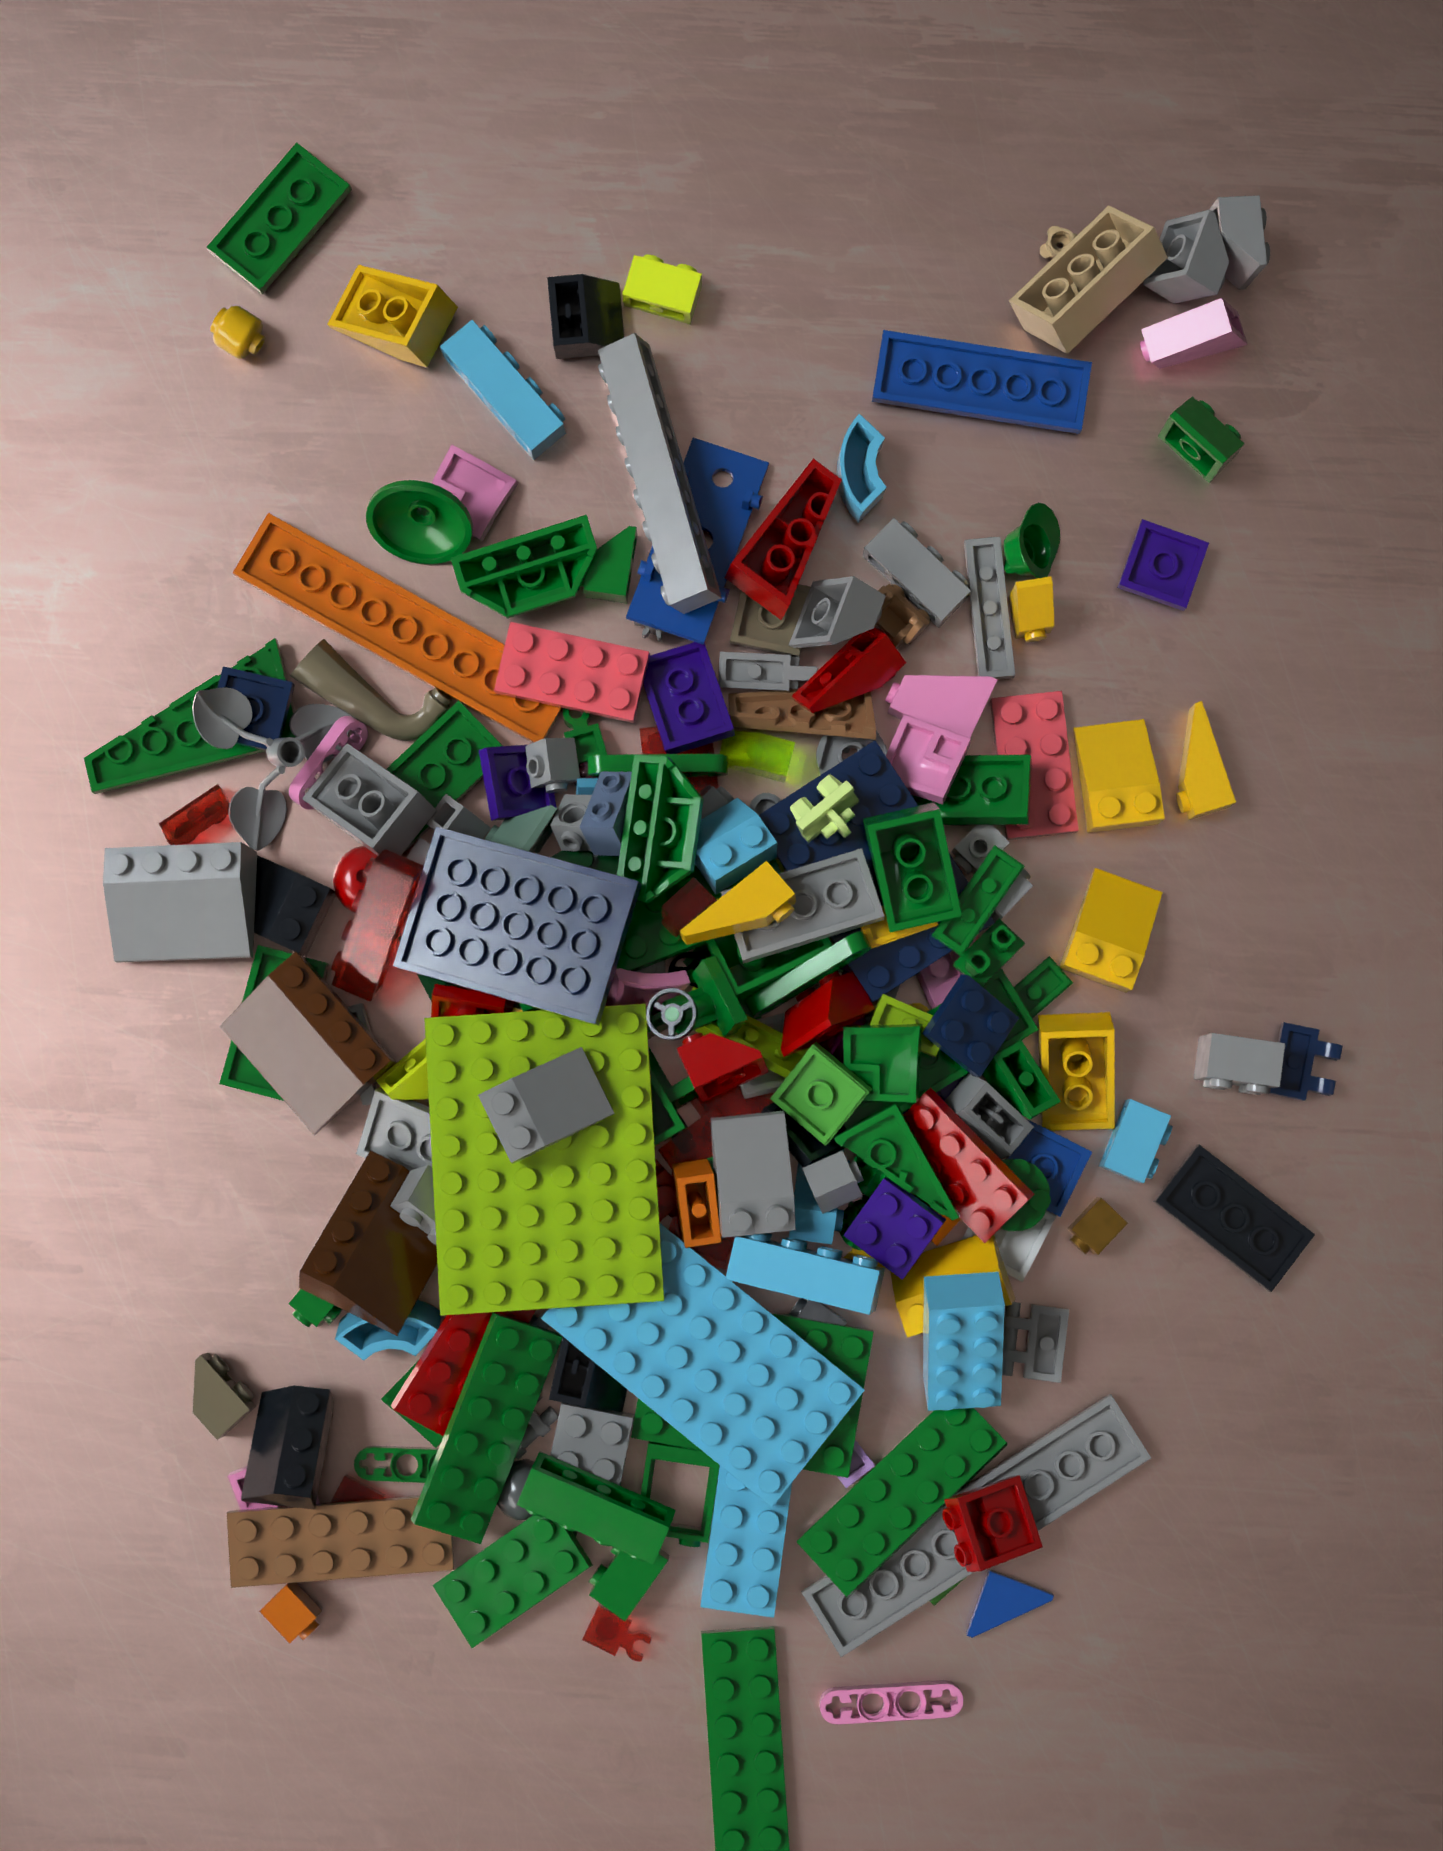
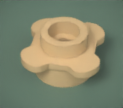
(1055, 236)

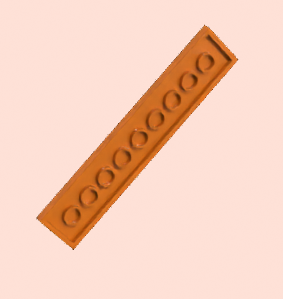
(387, 623)

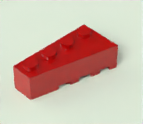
(780, 548)

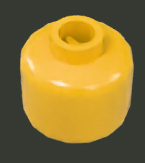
(237, 332)

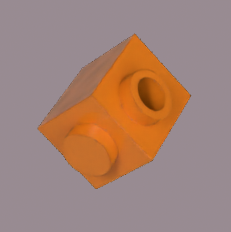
(292, 1612)

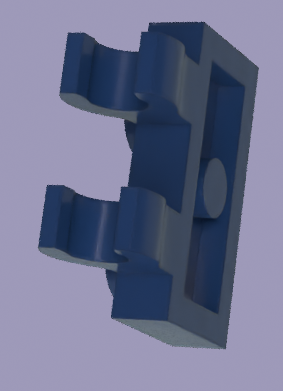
(1298, 1059)

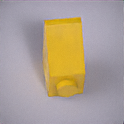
(1032, 608)

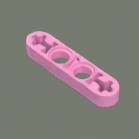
(891, 1709)

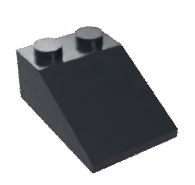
(289, 906)

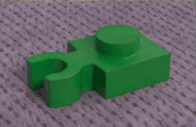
(587, 738)

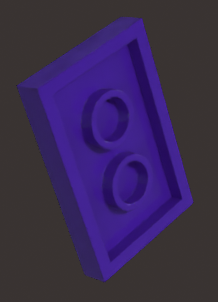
(686, 699)

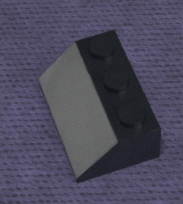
(288, 1447)

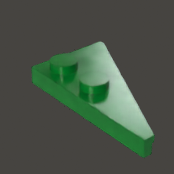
(891, 1146)

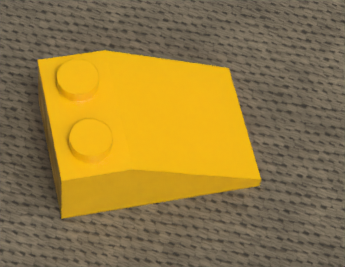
(394, 314)
(1118, 776)
(1111, 931)
(1079, 1064)

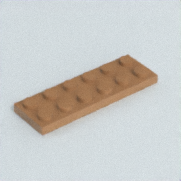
(332, 1542)

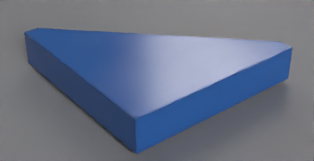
(1003, 1600)

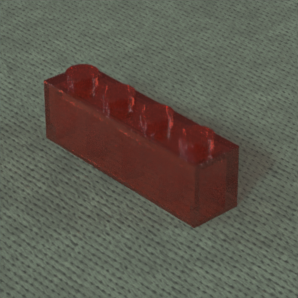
(376, 924)

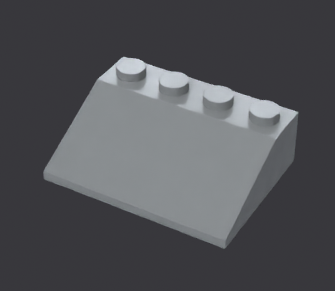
(181, 901)

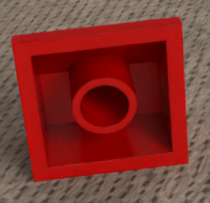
(824, 1012)
(719, 1064)

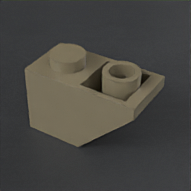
(217, 1398)

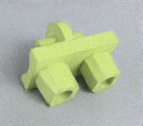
(830, 813)

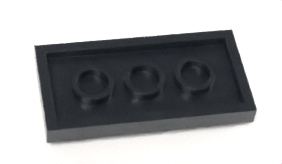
(1234, 1218)

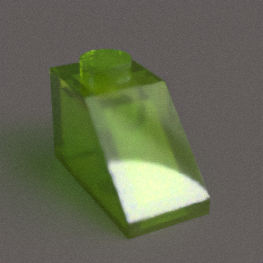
(759, 754)

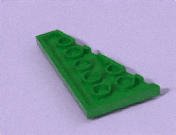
(170, 739)

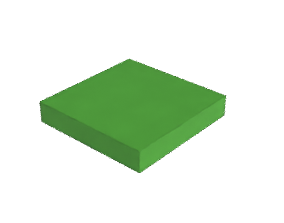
(821, 1093)

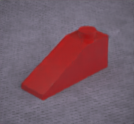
(855, 669)

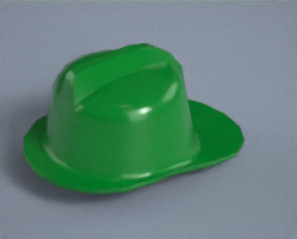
(1033, 544)

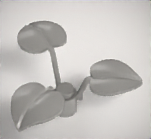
(220, 719)

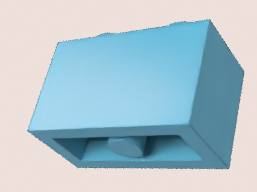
(1136, 1141)

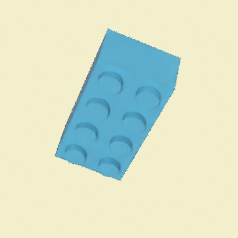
(806, 1273)
(963, 1340)
(744, 1549)

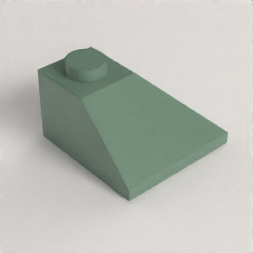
(525, 831)

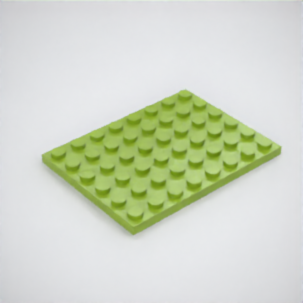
(568, 1220)

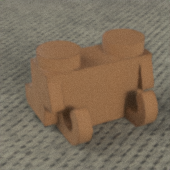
(900, 618)

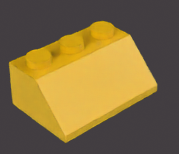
(959, 1257)

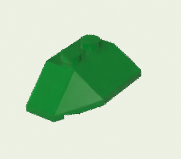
(529, 568)
(659, 826)

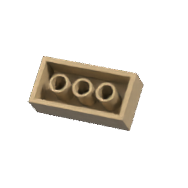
(1088, 279)

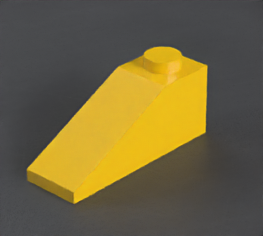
(1202, 776)
(747, 906)

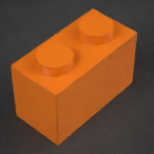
(696, 1203)

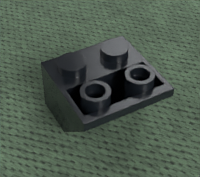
(584, 314)
(584, 1383)

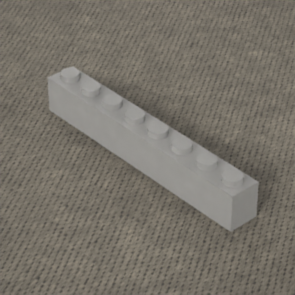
(658, 474)

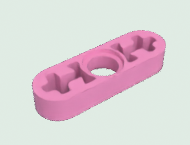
(327, 747)

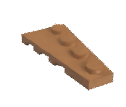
(780, 712)

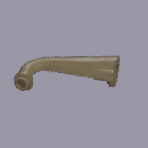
(342, 686)

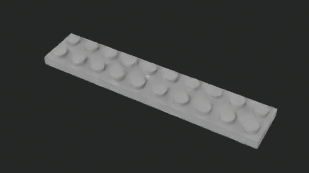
(1056, 1476)

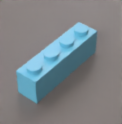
(503, 389)

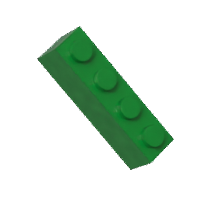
(596, 1508)

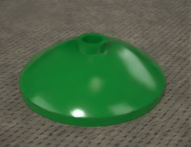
(419, 522)

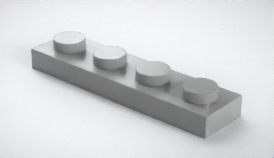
(989, 608)

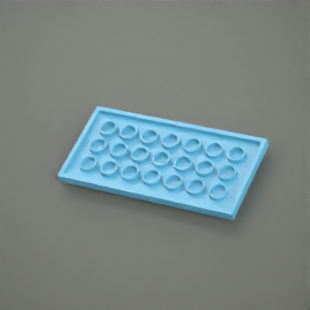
(717, 1370)

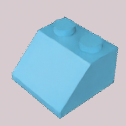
(732, 845)

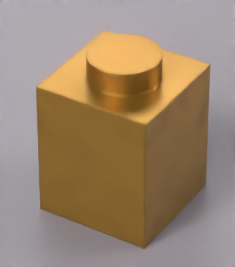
(1096, 1227)

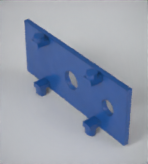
(724, 516)

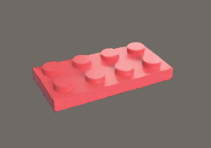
(572, 672)
(1038, 728)

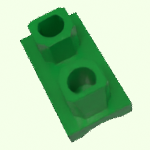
(989, 953)

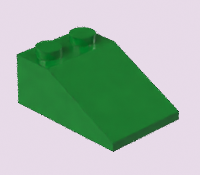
(912, 866)

